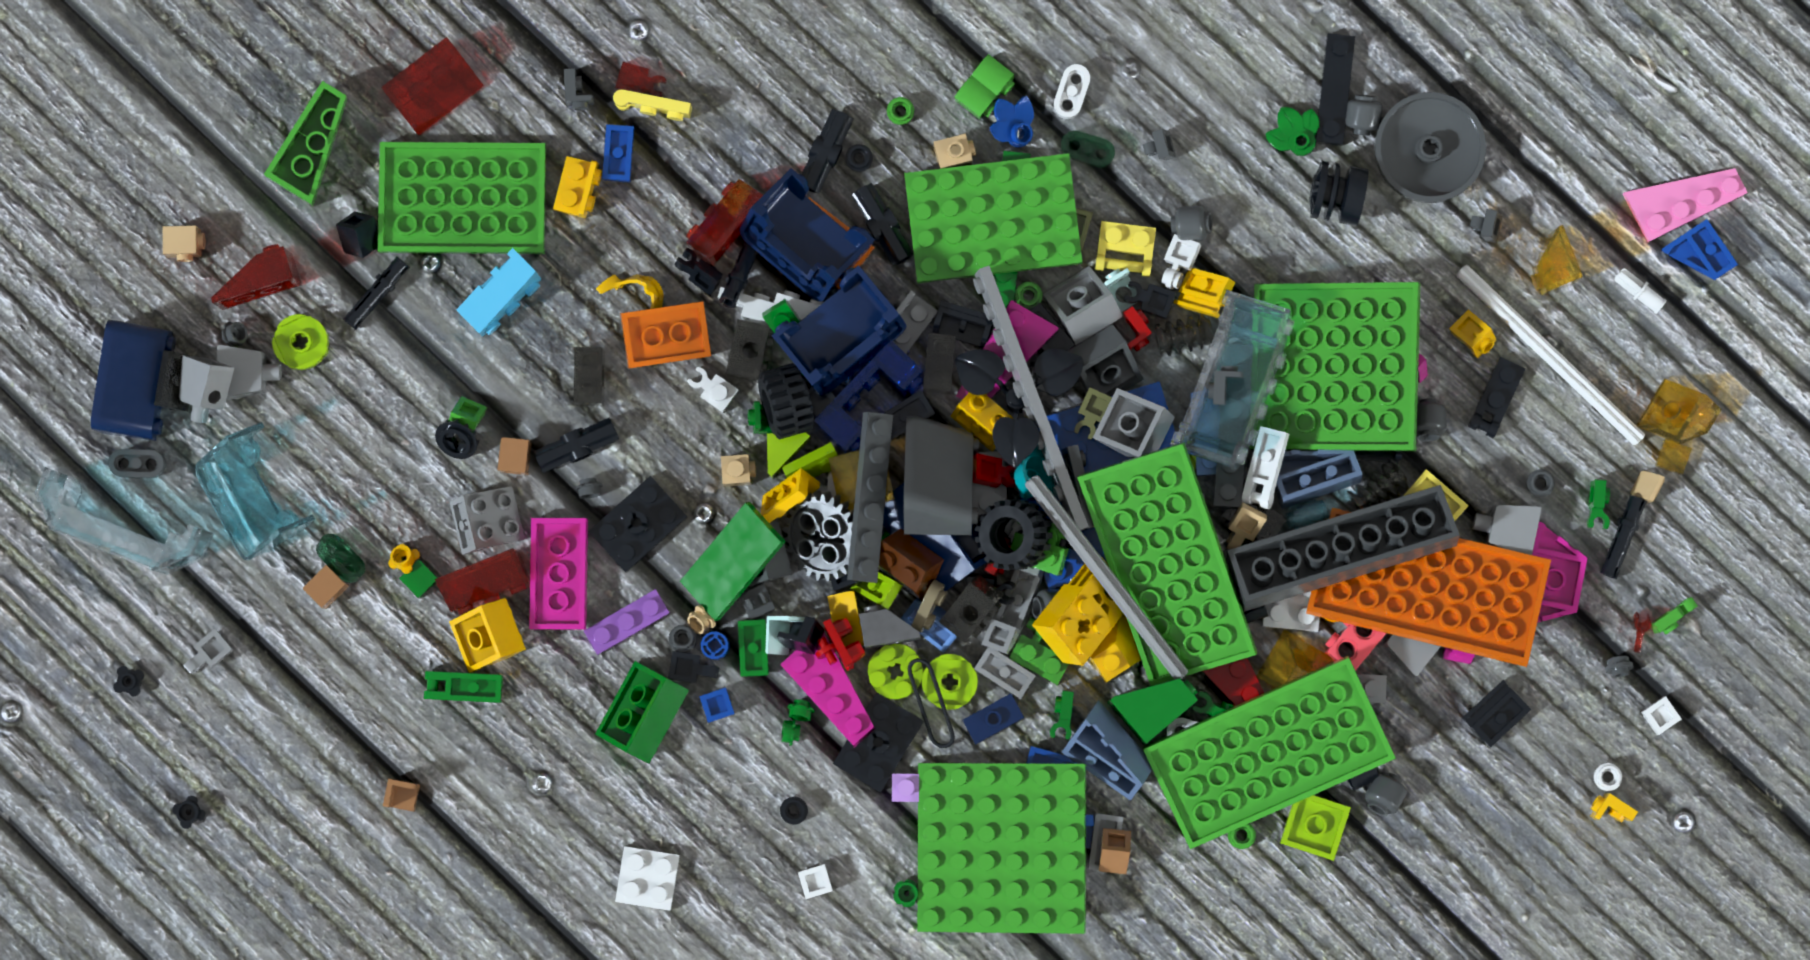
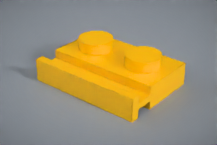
(1203, 292)

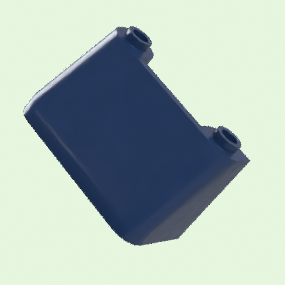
(802, 237)
(841, 332)

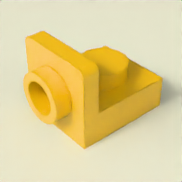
(1473, 333)
(1617, 808)

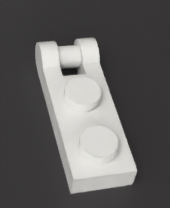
(1265, 467)

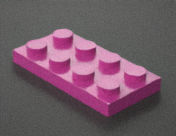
(558, 574)

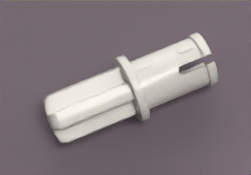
(1640, 290)

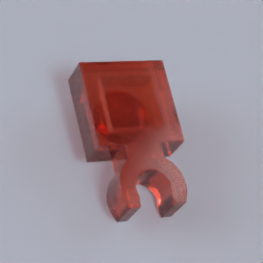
(636, 79)

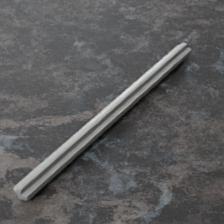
(1106, 577)

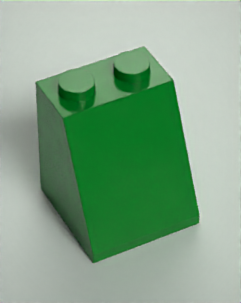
(1154, 707)

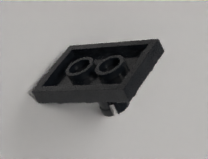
(638, 524)
(884, 747)

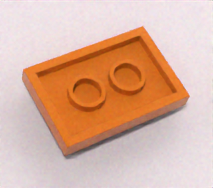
(665, 334)

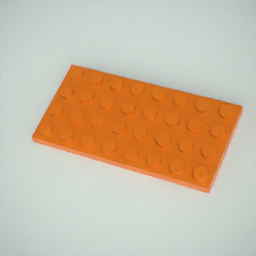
(1456, 598)

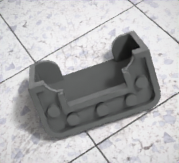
(938, 478)

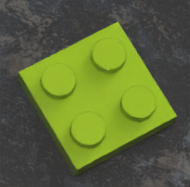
(1315, 826)

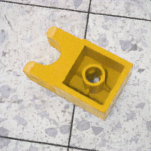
(1078, 618)

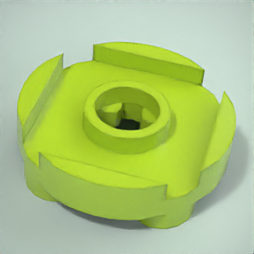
(286, 335)
(961, 671)
(880, 677)

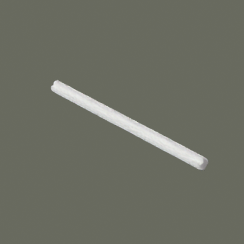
(1550, 355)

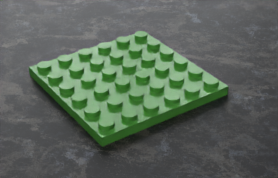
(1347, 366)
(1002, 848)

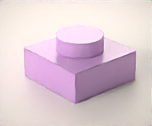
(905, 787)

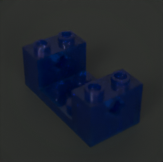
(894, 367)

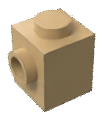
(954, 151)
(183, 242)
(737, 470)

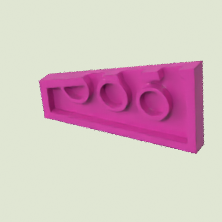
(1031, 333)
(831, 692)

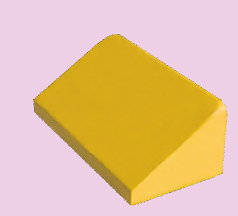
(843, 606)

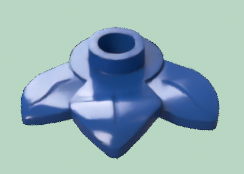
(1011, 119)

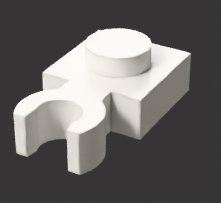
(716, 391)

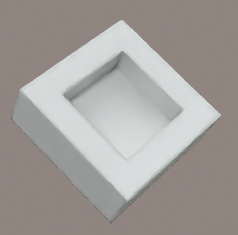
(1661, 715)
(815, 881)

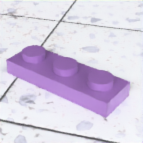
(626, 622)

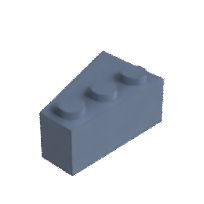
(1315, 474)
(1109, 752)

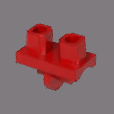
(848, 654)

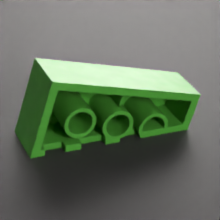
(307, 148)

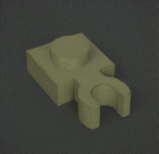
(1093, 409)

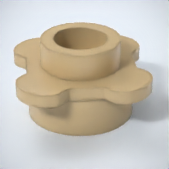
(700, 620)

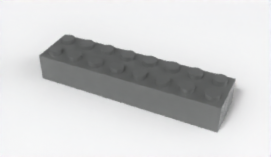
(1342, 548)

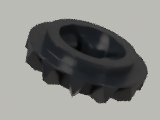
(448, 442)

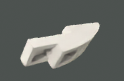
(755, 306)

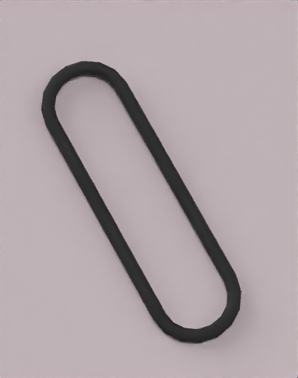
(940, 700)

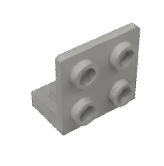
(486, 519)

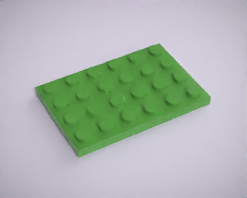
(461, 197)
(993, 216)

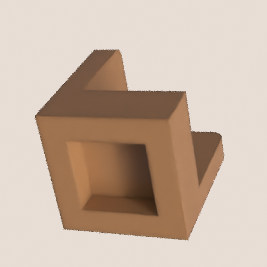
(514, 456)
(325, 587)
(401, 794)
(1115, 851)

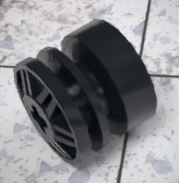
(1339, 193)

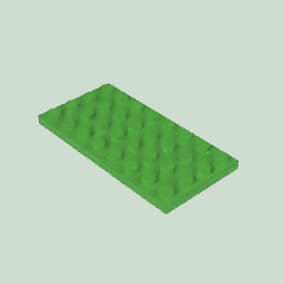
(1168, 559)
(1269, 752)

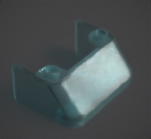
(241, 497)

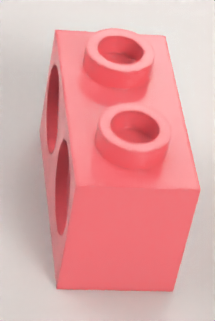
(1360, 645)

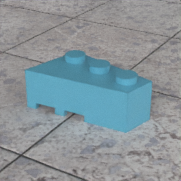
(499, 294)

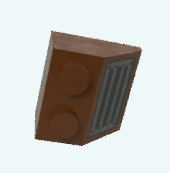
(909, 563)

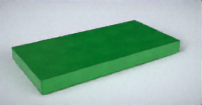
(732, 561)

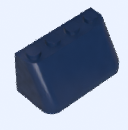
(130, 380)
(958, 551)

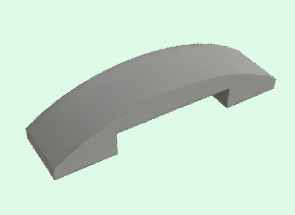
(1011, 618)

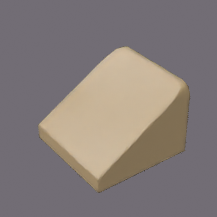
(1647, 486)

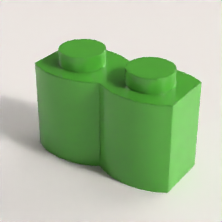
(984, 87)

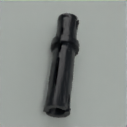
(738, 277)
(380, 288)
(1627, 526)

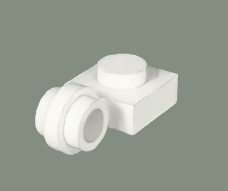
(1181, 255)

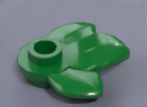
(1291, 128)

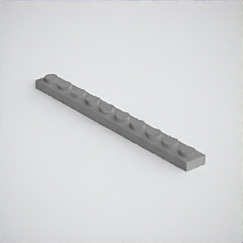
(1025, 389)

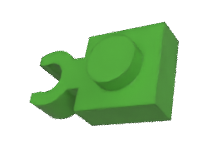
(1668, 620)

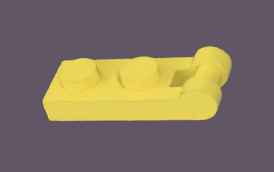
(651, 104)

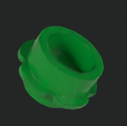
(800, 710)
(790, 731)
(900, 888)

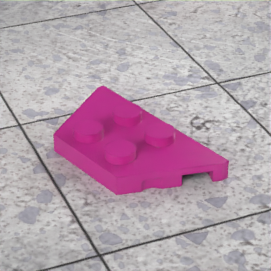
(1564, 575)

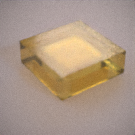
(1673, 456)

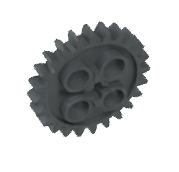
(821, 558)

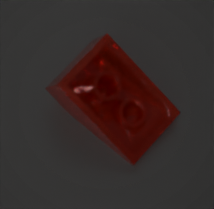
(260, 277)

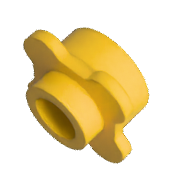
(400, 552)

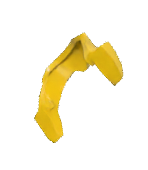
(650, 285)

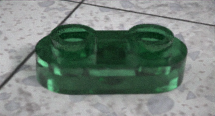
(1088, 146)
(340, 558)

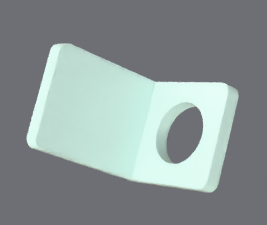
(1116, 280)
(775, 625)

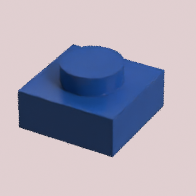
(717, 705)

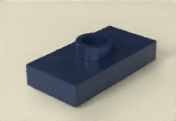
(993, 718)

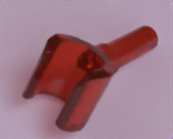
(1641, 629)

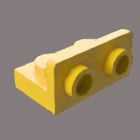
(577, 186)
(979, 416)
(787, 494)

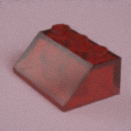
(432, 86)
(722, 222)
(484, 581)

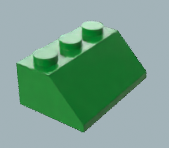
(641, 712)

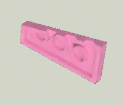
(1676, 203)

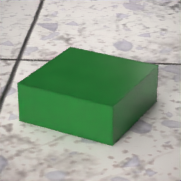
(419, 579)

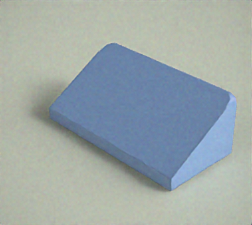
(938, 634)

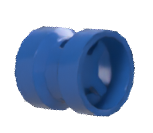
(715, 645)

